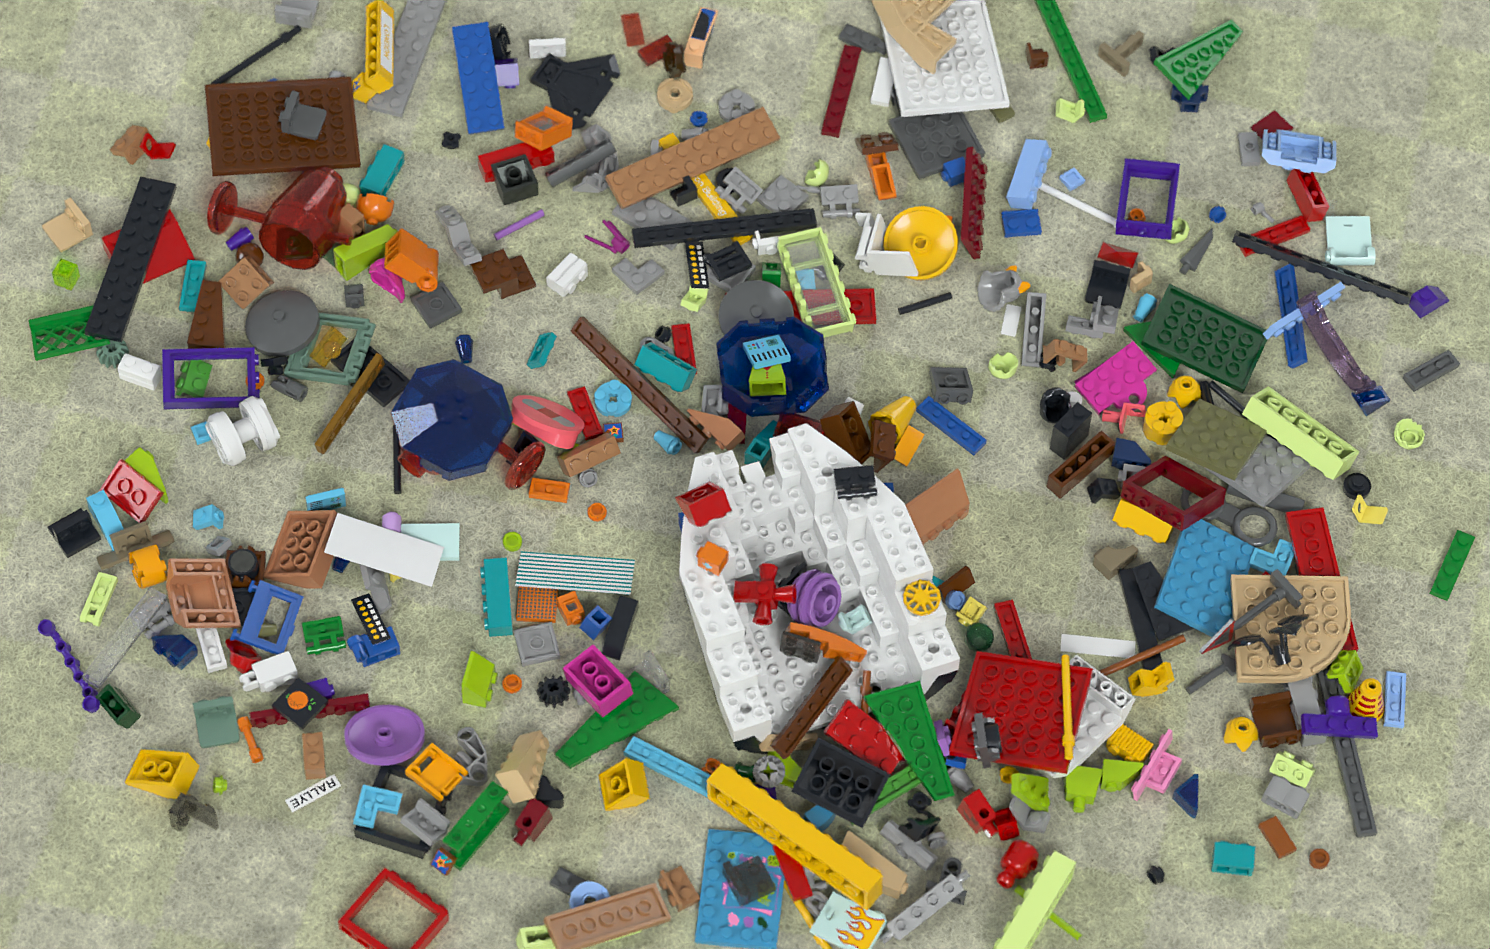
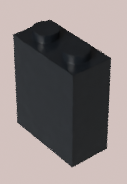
(1070, 430)

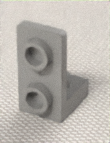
(1029, 819)

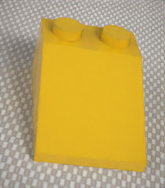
(163, 772)

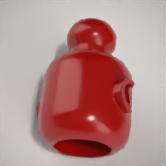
(1017, 863)

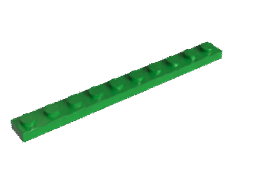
(1071, 59)

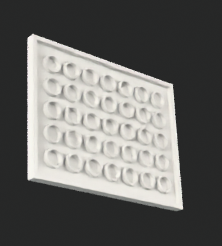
(965, 77)

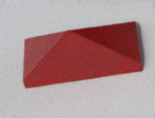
(1117, 255)

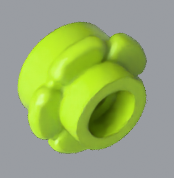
(219, 785)

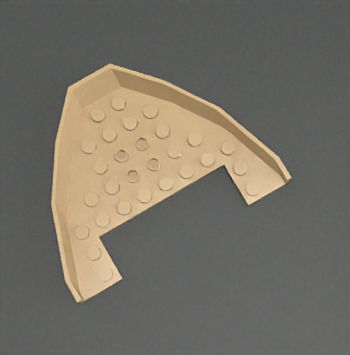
(912, 28)

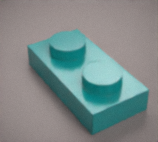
(541, 350)

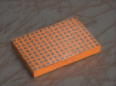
(537, 604)

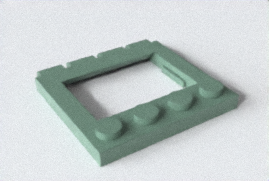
(299, 361)

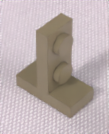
(1117, 57)

